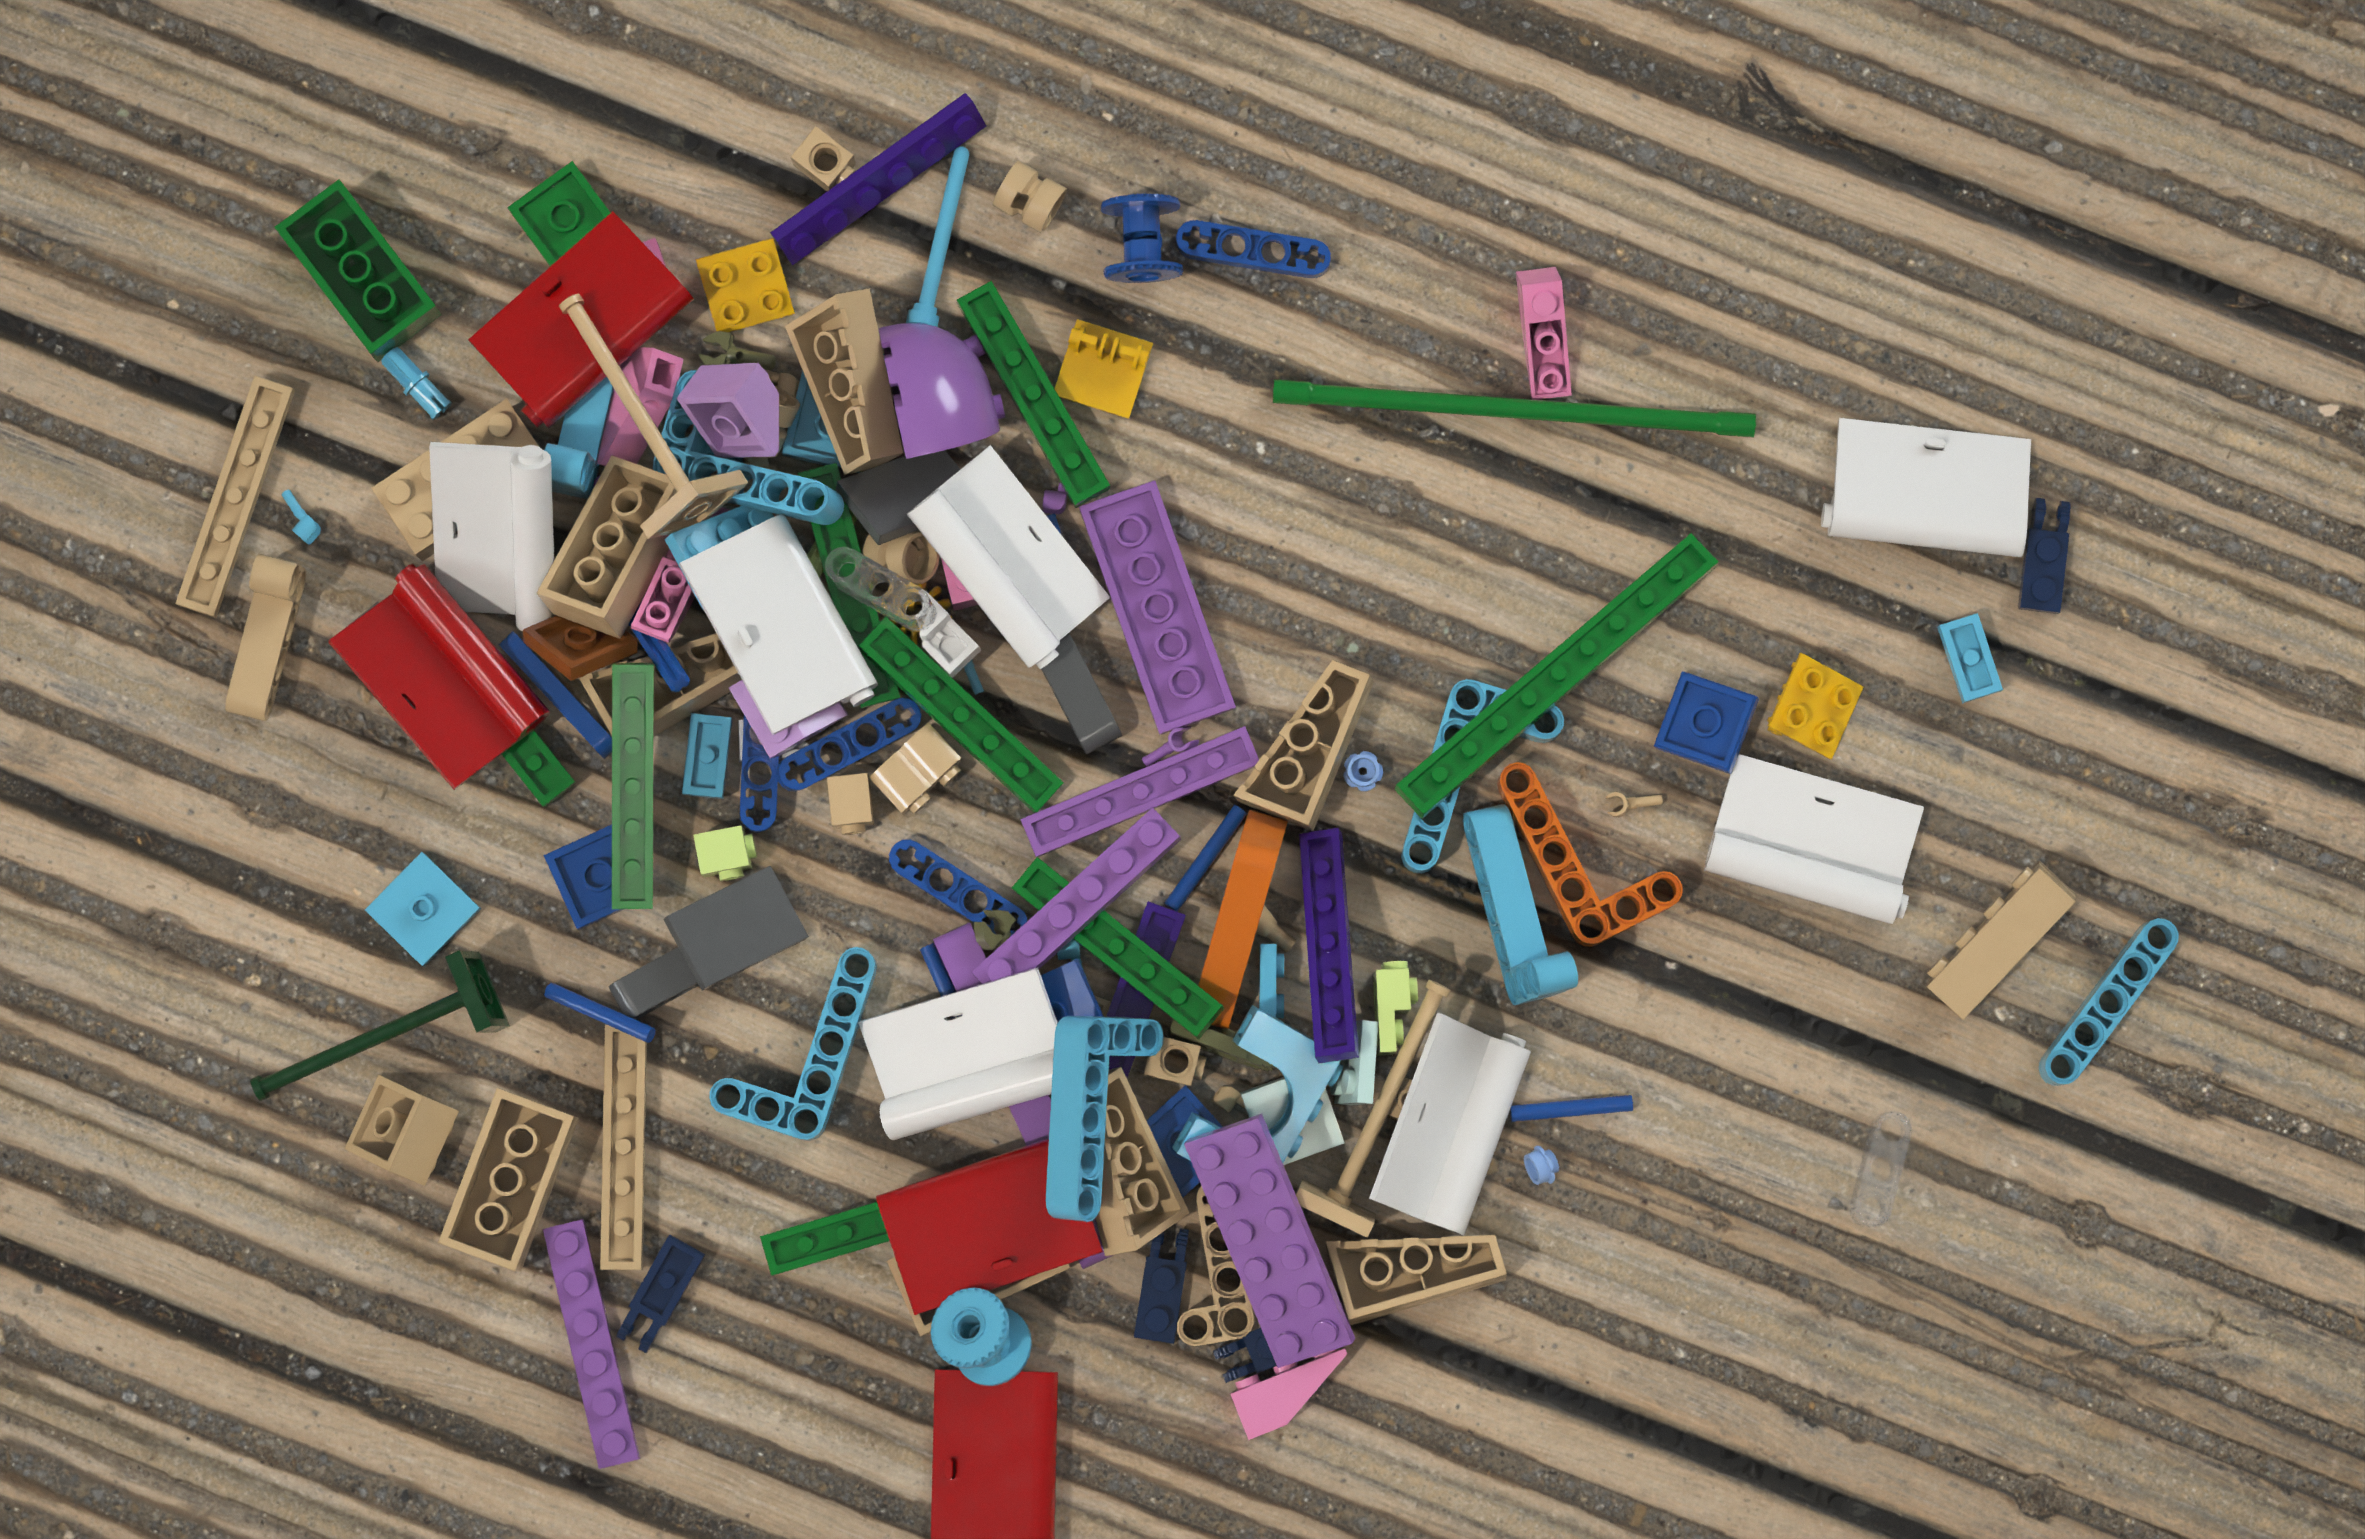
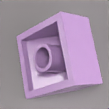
(734, 409)
(791, 737)

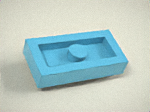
(1970, 658)
(707, 756)
(1270, 967)

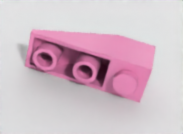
(1544, 332)
(654, 380)
(1277, 1399)

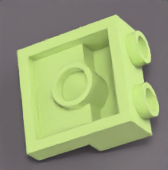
(1392, 995)

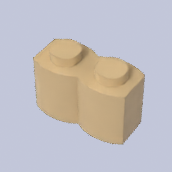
(917, 769)

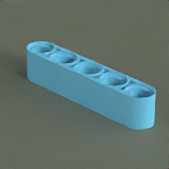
(2122, 988)

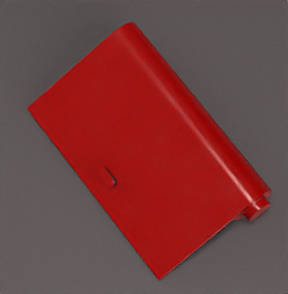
(540, 348)
(435, 655)
(968, 1218)
(1002, 1456)

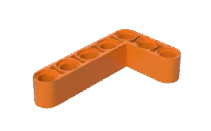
(1571, 868)
(1241, 911)

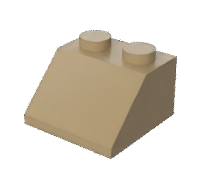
(401, 1130)

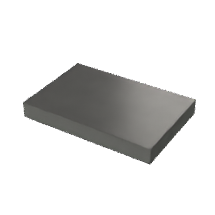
(891, 490)
(736, 928)

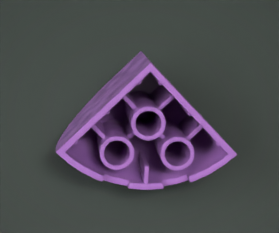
(937, 389)

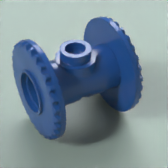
(1142, 238)

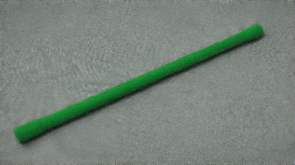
(1307, 393)

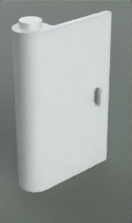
(1930, 488)
(504, 527)
(1009, 557)
(769, 597)
(1829, 854)
(964, 1065)
(1450, 1124)

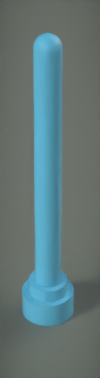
(924, 311)

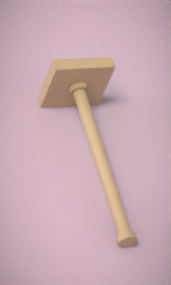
(694, 499)
(1337, 1202)

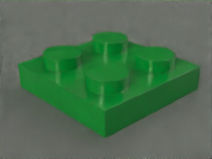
(559, 212)

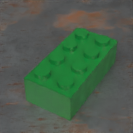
(358, 270)

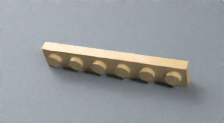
(235, 496)
(623, 1151)

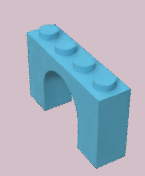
(1305, 1079)

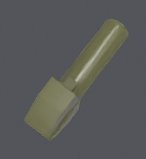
(734, 354)
(1002, 923)

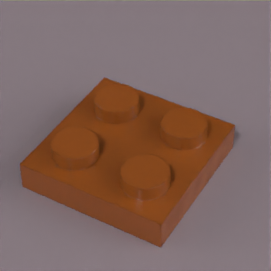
(575, 647)

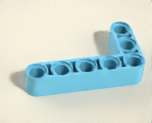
(579, 443)
(766, 483)
(1457, 717)
(1511, 910)
(816, 1061)
(1080, 1106)

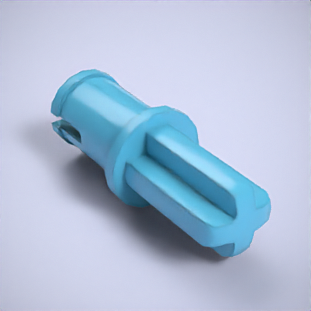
(415, 382)

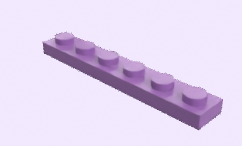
(1140, 792)
(1081, 899)
(591, 1344)

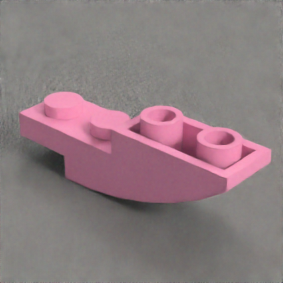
(665, 600)

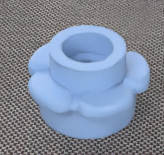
(1365, 760)
(1541, 1165)

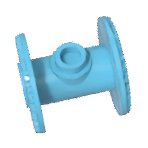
(981, 1336)

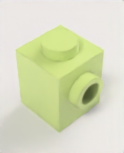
(725, 852)

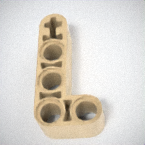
(266, 636)
(1222, 1300)

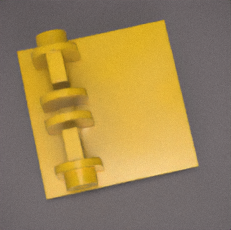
(745, 286)
(1102, 368)
(1814, 706)

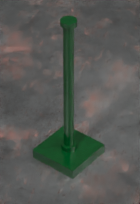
(474, 993)

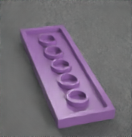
(1157, 607)
(1269, 1241)

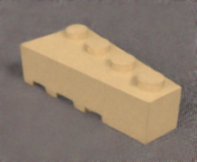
(848, 379)
(709, 673)
(1306, 756)
(2001, 939)
(1137, 1184)
(1409, 1272)

